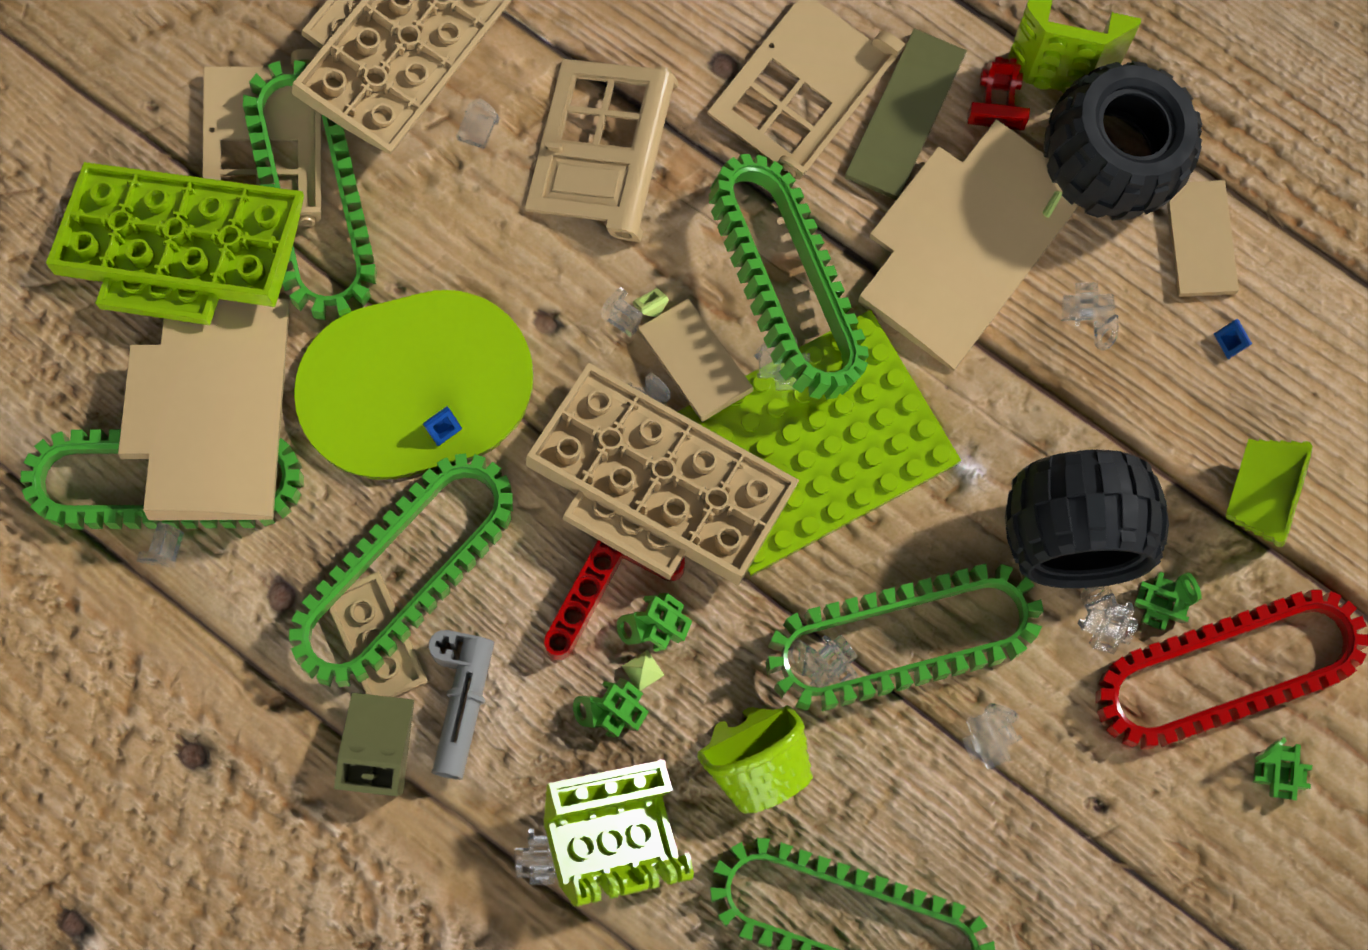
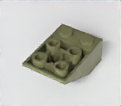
(375, 745)

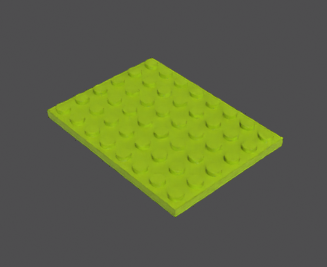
(844, 449)

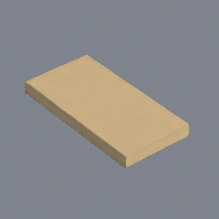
(1202, 240)
(695, 359)
(359, 619)

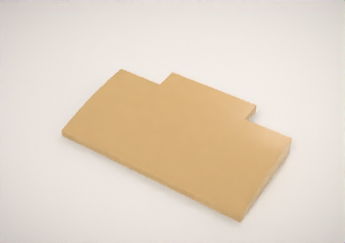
(388, 60)
(963, 242)
(209, 414)
(658, 480)

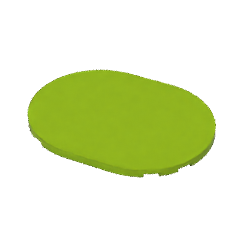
(399, 363)

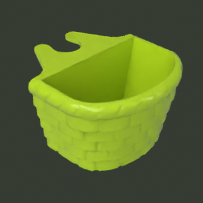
(1269, 487)
(759, 759)

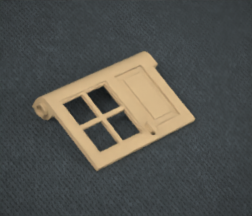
(825, 57)
(285, 119)
(598, 178)

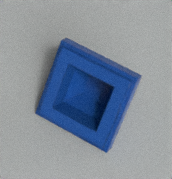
(1232, 338)
(442, 426)

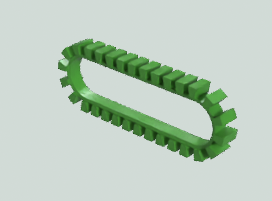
(351, 203)
(907, 599)
(841, 870)

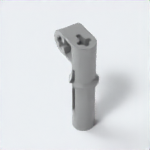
(472, 664)

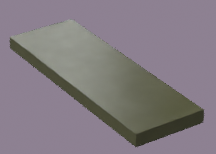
(905, 114)

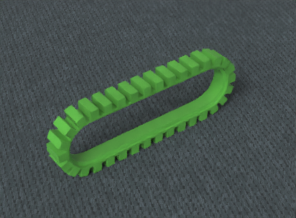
(760, 286)
(131, 514)
(500, 515)

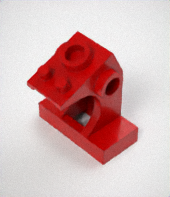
(1003, 76)

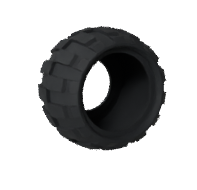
(1094, 169)
(1086, 519)

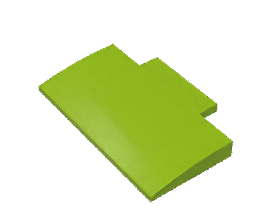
(175, 241)

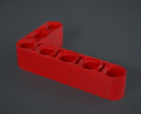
(587, 605)

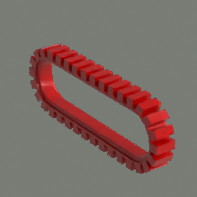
(1221, 631)

